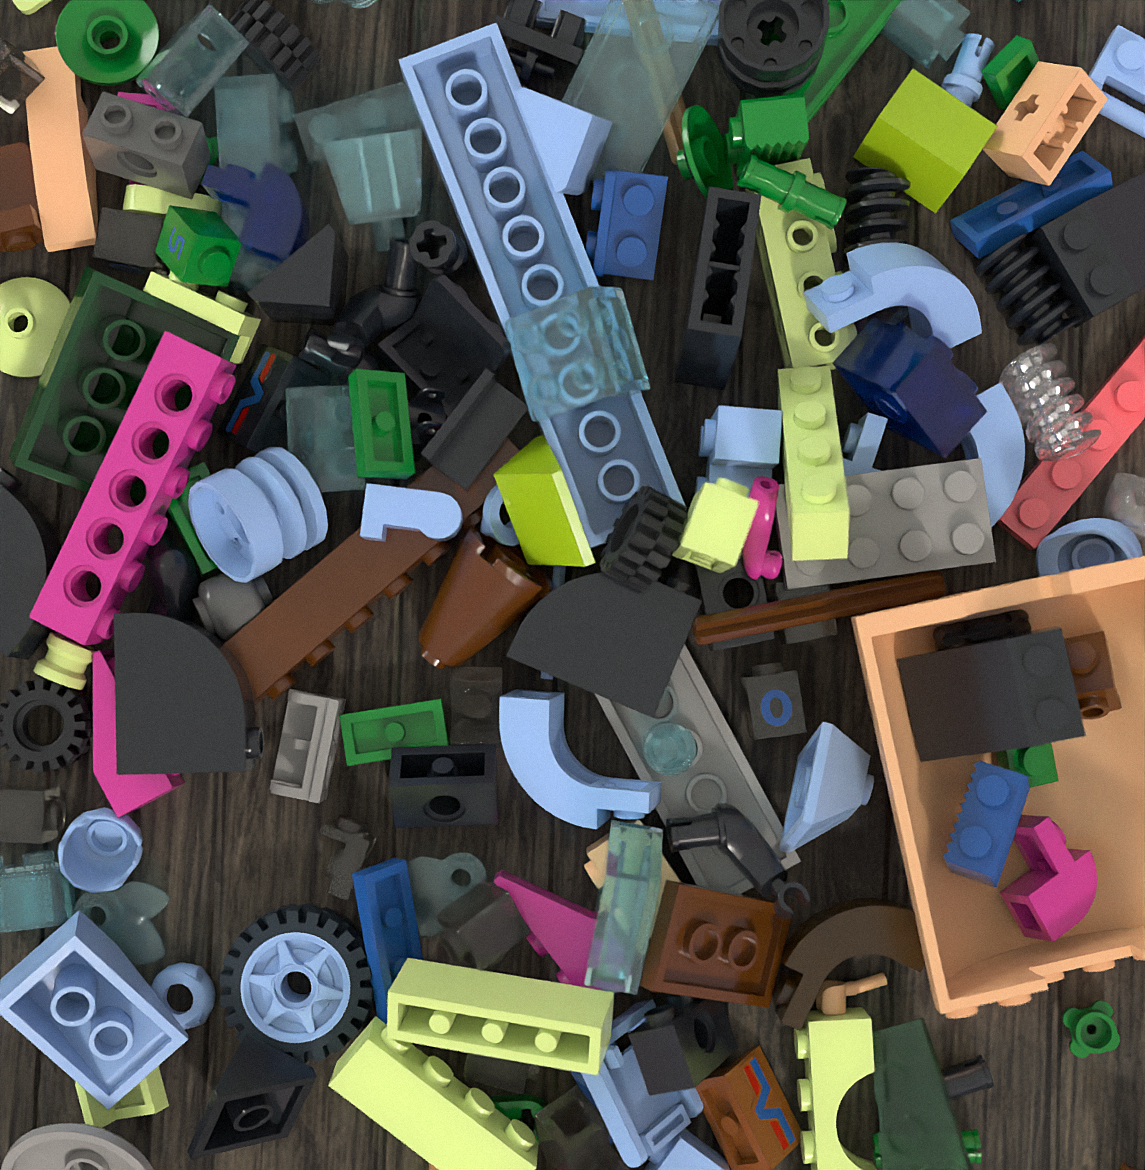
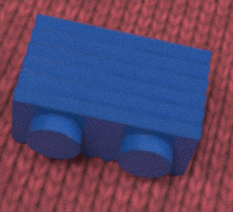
(987, 823)

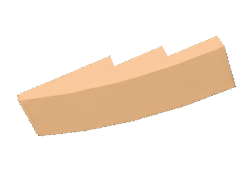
(60, 156)

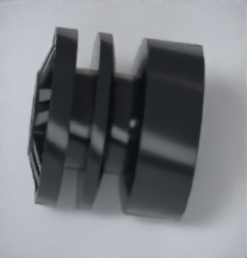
(782, 64)

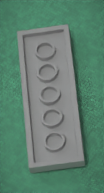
(716, 775)

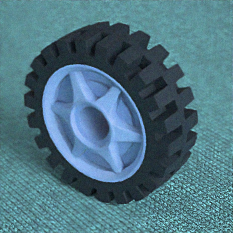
(305, 942)

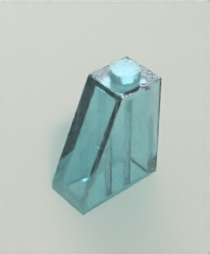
(624, 907)

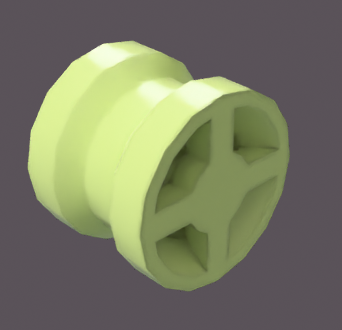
(65, 661)

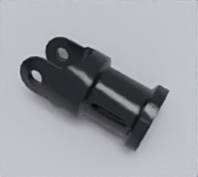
(452, 250)
(431, 418)

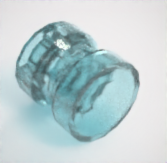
(675, 751)

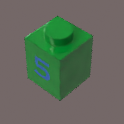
(198, 246)

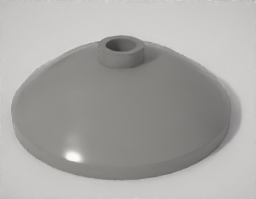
(73, 1148)

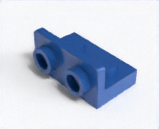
(628, 223)

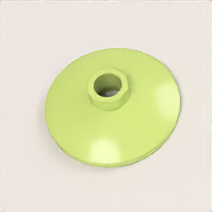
(45, 307)

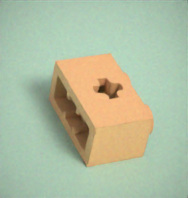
(1045, 122)

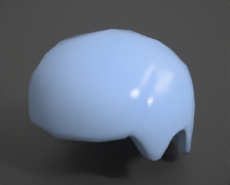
(100, 850)

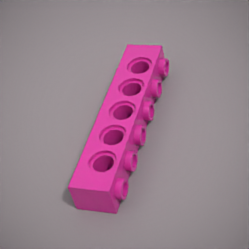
(64, 597)

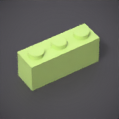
(716, 525)

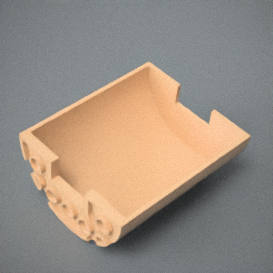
(964, 926)

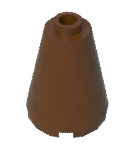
(479, 599)

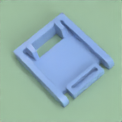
(634, 1119)

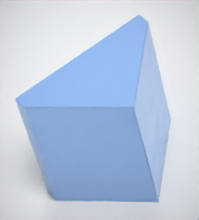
(565, 138)

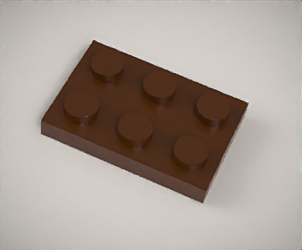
(715, 945)

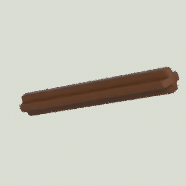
(818, 607)

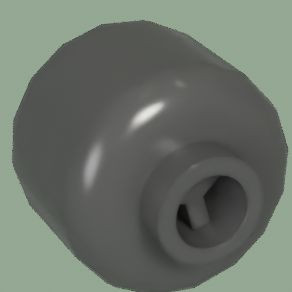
(230, 605)

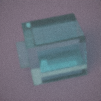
(927, 28)

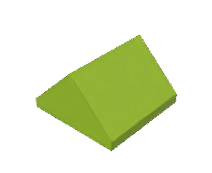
(926, 139)
(542, 508)

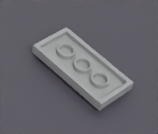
(901, 525)

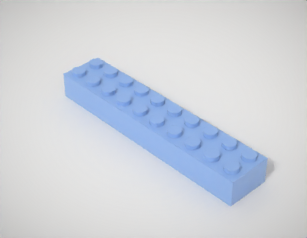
(528, 256)

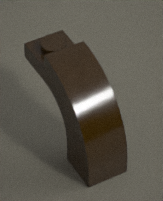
(836, 935)

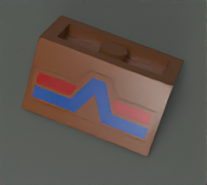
(749, 1113)

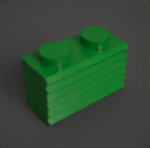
(768, 128)

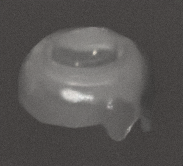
(1127, 502)

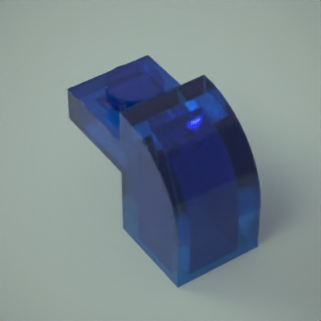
(276, 213)

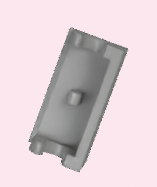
(307, 746)

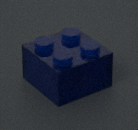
(911, 385)

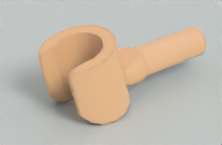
(833, 993)

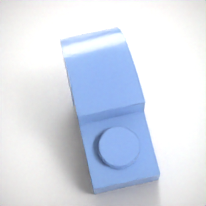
(897, 276)
(1001, 446)
(550, 773)

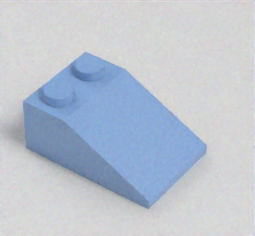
(90, 1010)

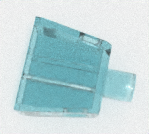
(186, 68)
(379, 180)

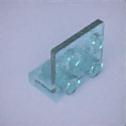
(576, 352)

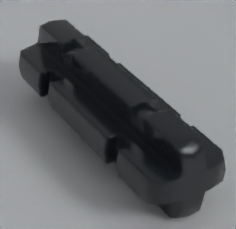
(981, 629)

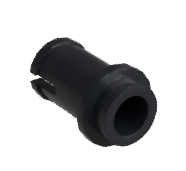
(967, 1077)

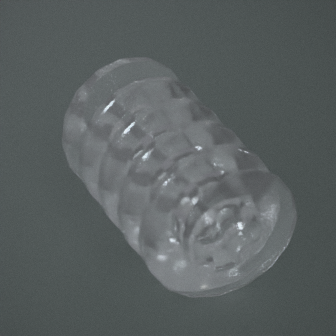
(1042, 404)

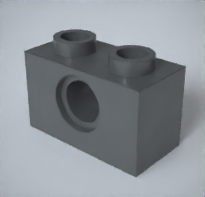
(147, 145)

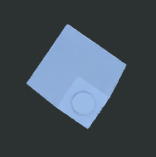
(826, 786)

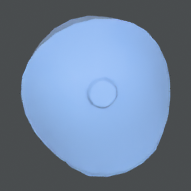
(1085, 545)

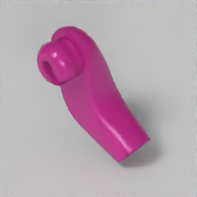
(755, 555)

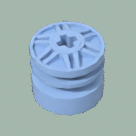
(258, 513)

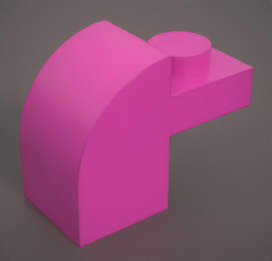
(1057, 886)

